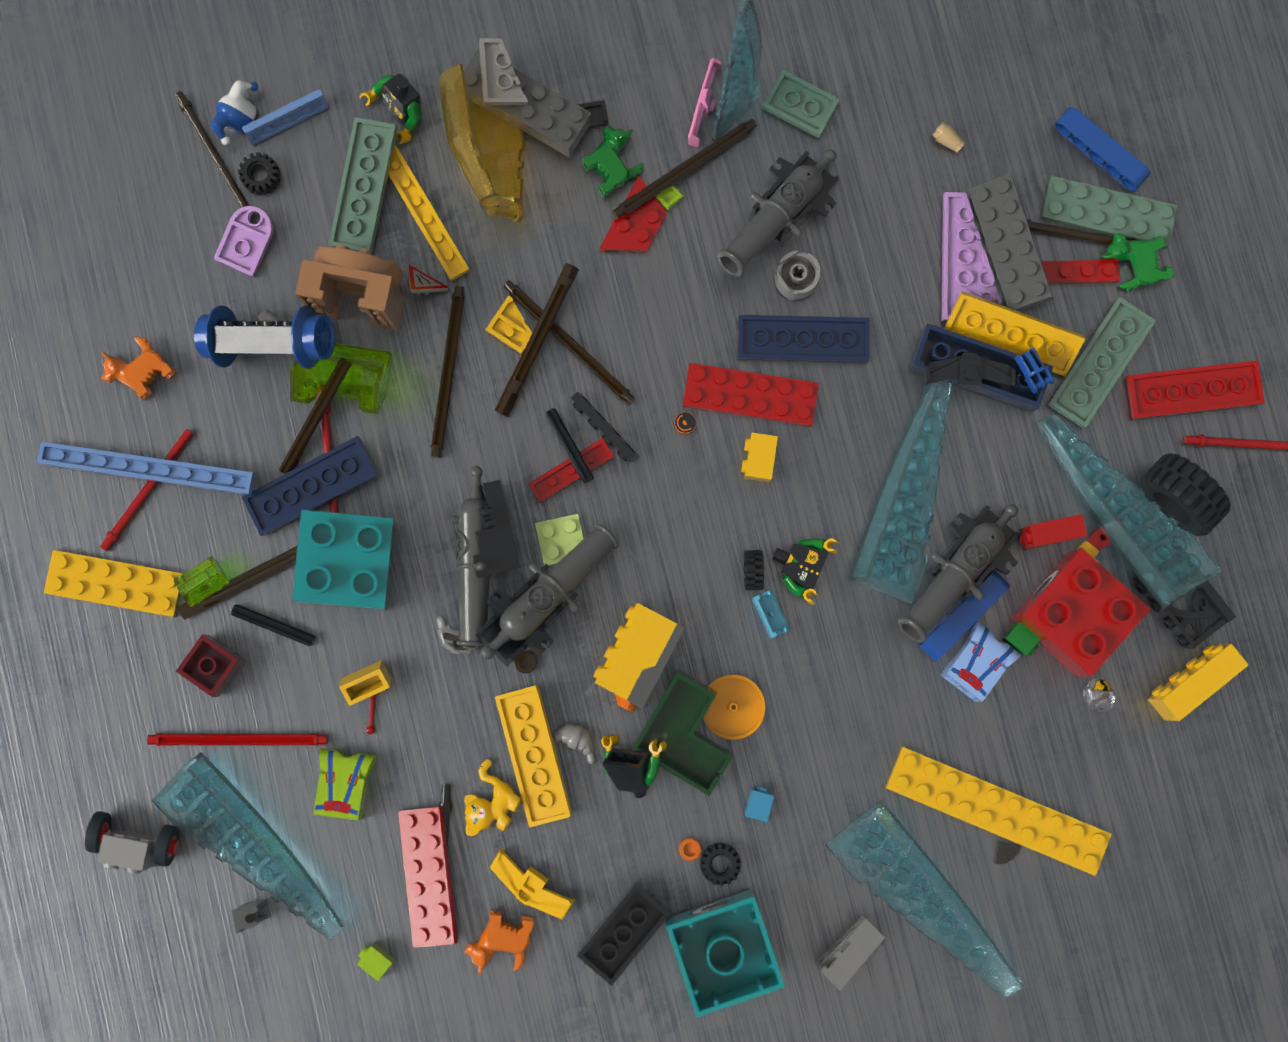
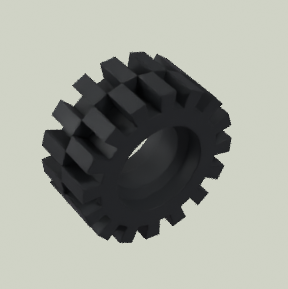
(259, 161)
(753, 570)
(734, 864)

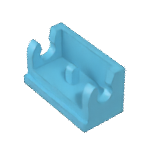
(771, 614)

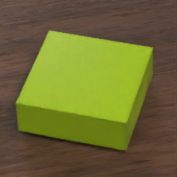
(669, 197)

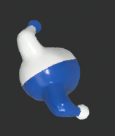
(234, 111)

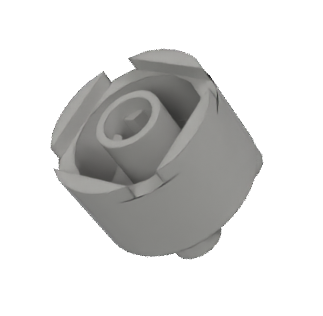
(799, 263)

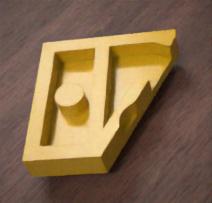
(510, 326)

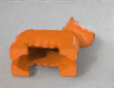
(138, 372)
(501, 937)

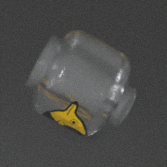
(1099, 695)

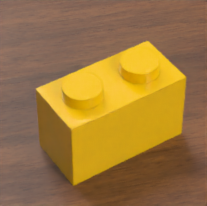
(760, 457)
(365, 682)

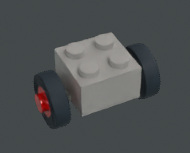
(130, 849)

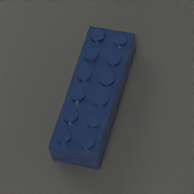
(941, 344)

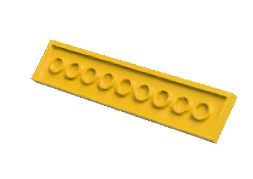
(998, 811)

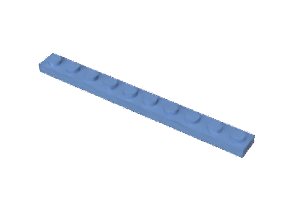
(146, 468)

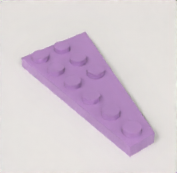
(963, 257)

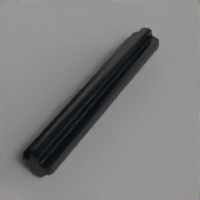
(569, 445)
(272, 625)

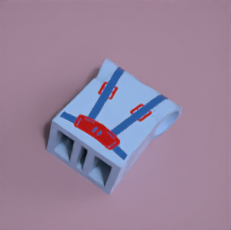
(979, 663)

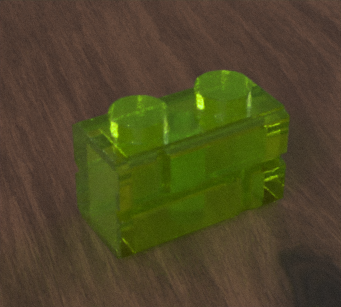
(201, 581)

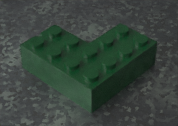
(675, 722)

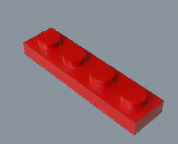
(1082, 271)
(566, 474)

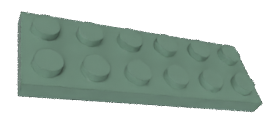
(363, 184)
(1107, 211)
(1101, 362)

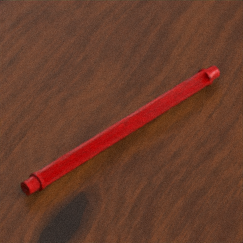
(238, 739)

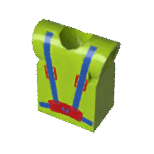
(343, 784)

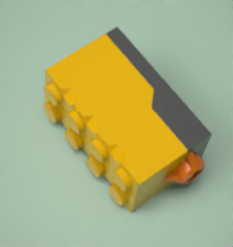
(638, 656)

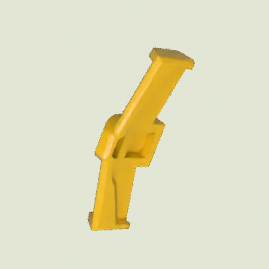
(530, 886)

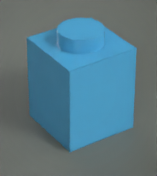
(759, 804)

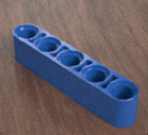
(1102, 149)
(963, 617)

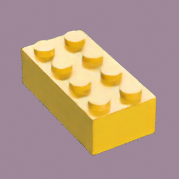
(1197, 681)

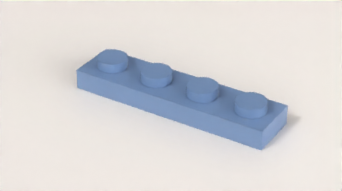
(285, 117)

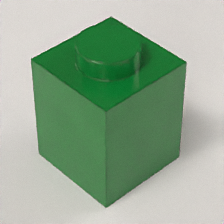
(1021, 639)

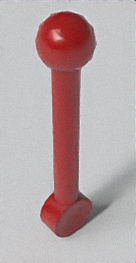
(370, 729)

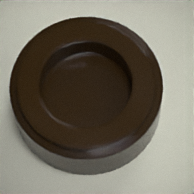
(526, 662)

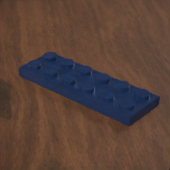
(803, 338)
(310, 486)

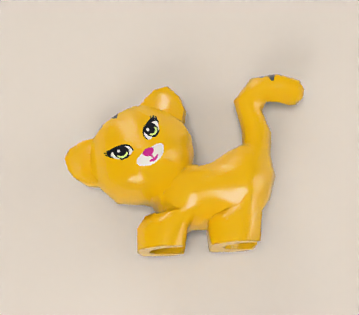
(481, 812)

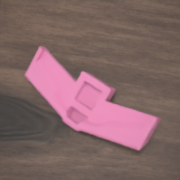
(705, 102)

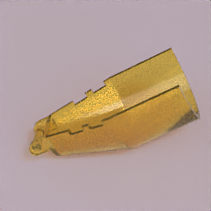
(483, 147)

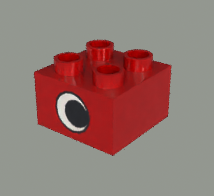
(1081, 613)

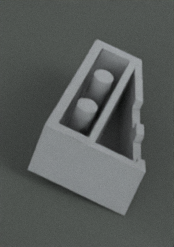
(850, 952)

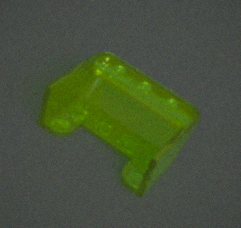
(364, 380)

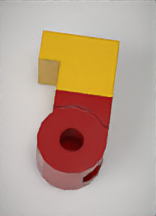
(1095, 542)

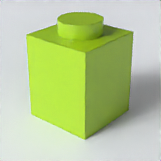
(375, 961)

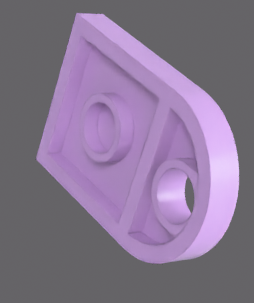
(245, 242)

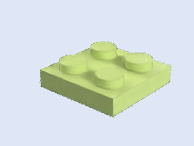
(558, 537)

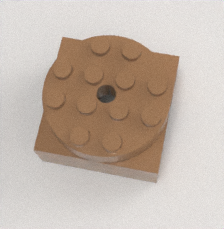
(355, 275)

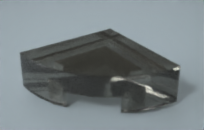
(1006, 852)

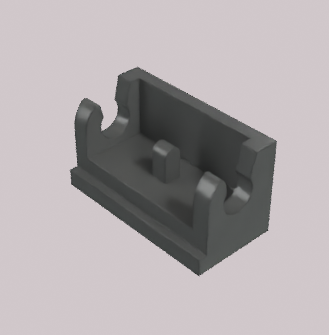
(246, 916)

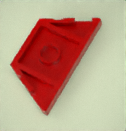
(637, 228)

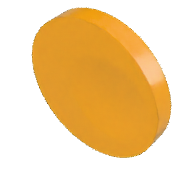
(736, 708)

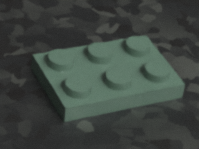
(801, 103)

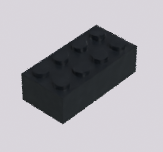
(623, 933)

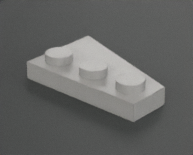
(498, 78)

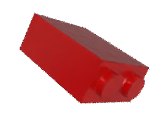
(1052, 532)

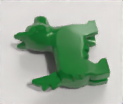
(609, 163)
(1142, 258)

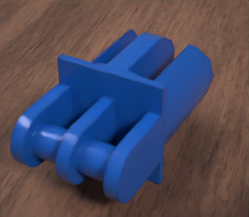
(1031, 366)

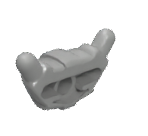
(449, 637)
(576, 738)

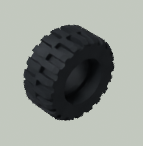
(1186, 494)

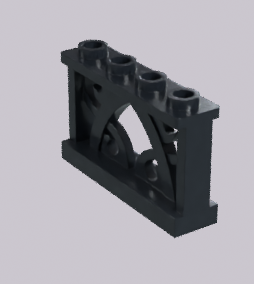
(1214, 606)

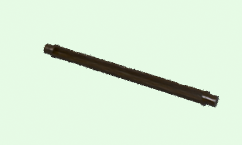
(684, 168)
(571, 344)
(447, 371)

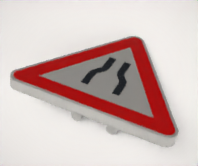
(423, 283)

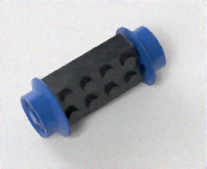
(223, 337)

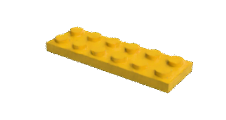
(1014, 331)
(112, 583)
(533, 756)

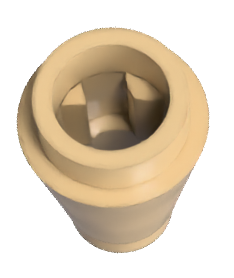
(948, 137)

